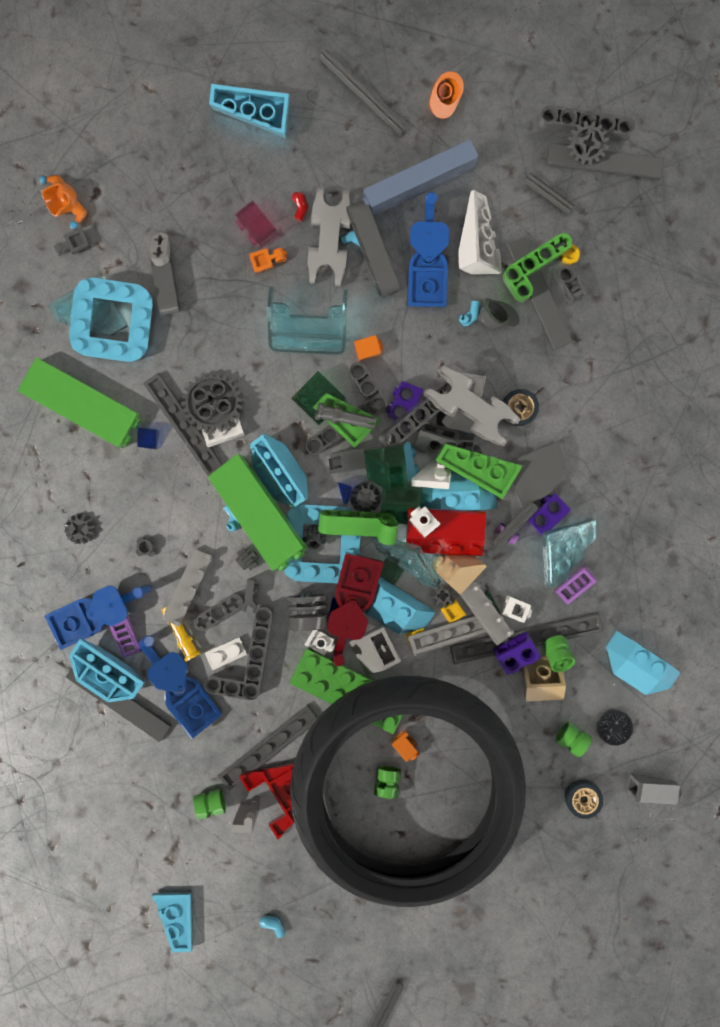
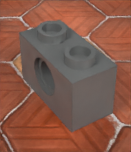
(432, 432)

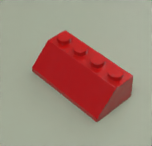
(456, 535)

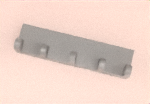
(187, 587)
(486, 613)
(446, 635)
(246, 817)

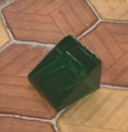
(391, 571)

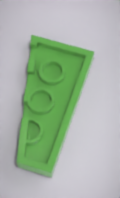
(485, 471)

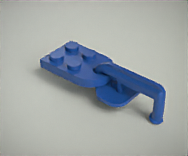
(428, 280)
(90, 615)
(193, 706)

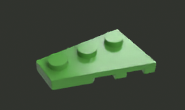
(351, 433)

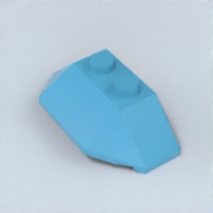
(279, 471)
(460, 496)
(398, 609)
(639, 666)
(104, 672)

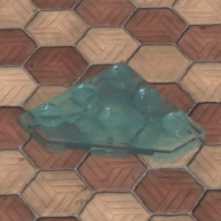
(105, 317)
(564, 549)
(410, 559)

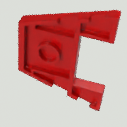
(279, 781)

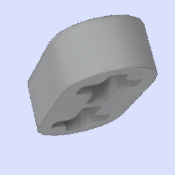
(157, 249)

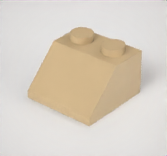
(458, 570)
(542, 682)

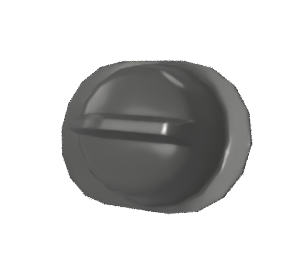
(497, 313)

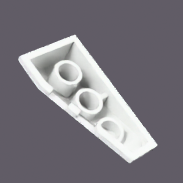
(477, 245)

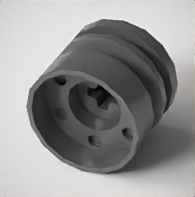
(308, 611)

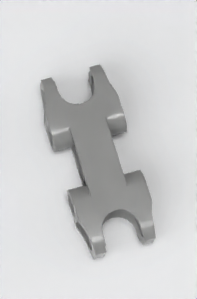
(330, 221)
(460, 398)

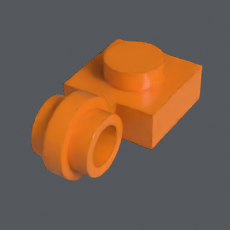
(262, 260)

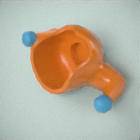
(62, 199)

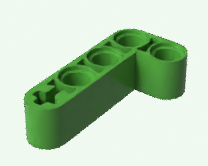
(538, 263)
(359, 523)

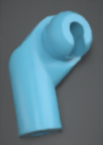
(348, 237)
(471, 316)
(233, 524)
(274, 923)

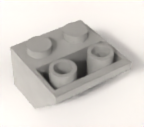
(375, 651)

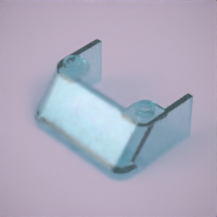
(306, 332)

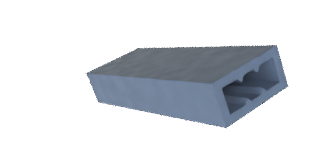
(421, 177)

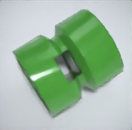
(558, 653)
(576, 741)
(387, 782)
(208, 804)

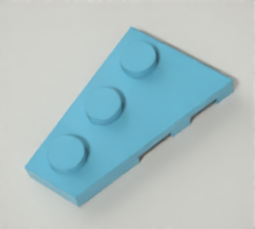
(176, 915)

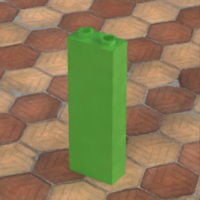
(79, 403)
(258, 513)

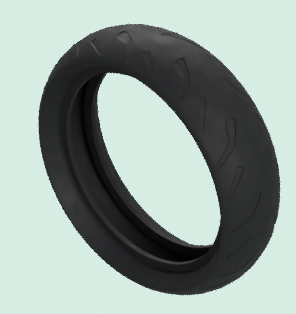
(418, 882)

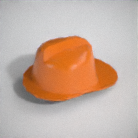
(446, 94)

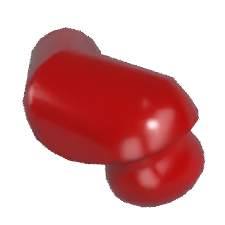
(302, 204)

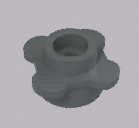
(141, 542)

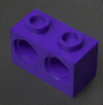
(399, 401)
(550, 518)
(514, 649)

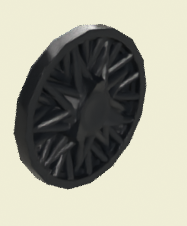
(615, 727)

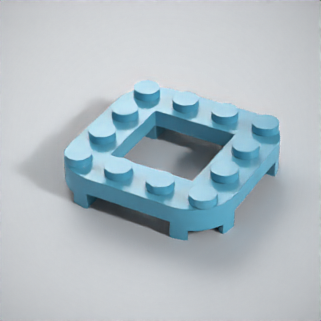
(82, 319)
(317, 571)

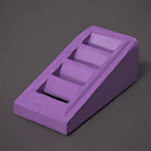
(580, 589)
(116, 634)

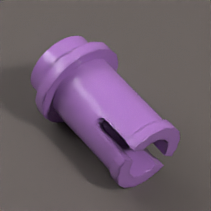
(513, 539)

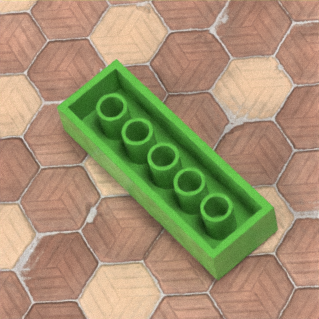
(329, 682)

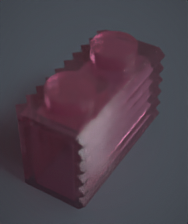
(256, 224)

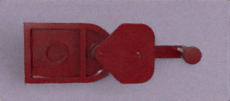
(355, 582)

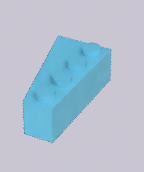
(256, 107)

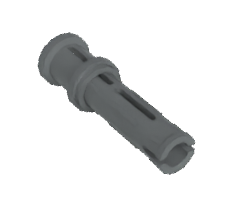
(337, 415)

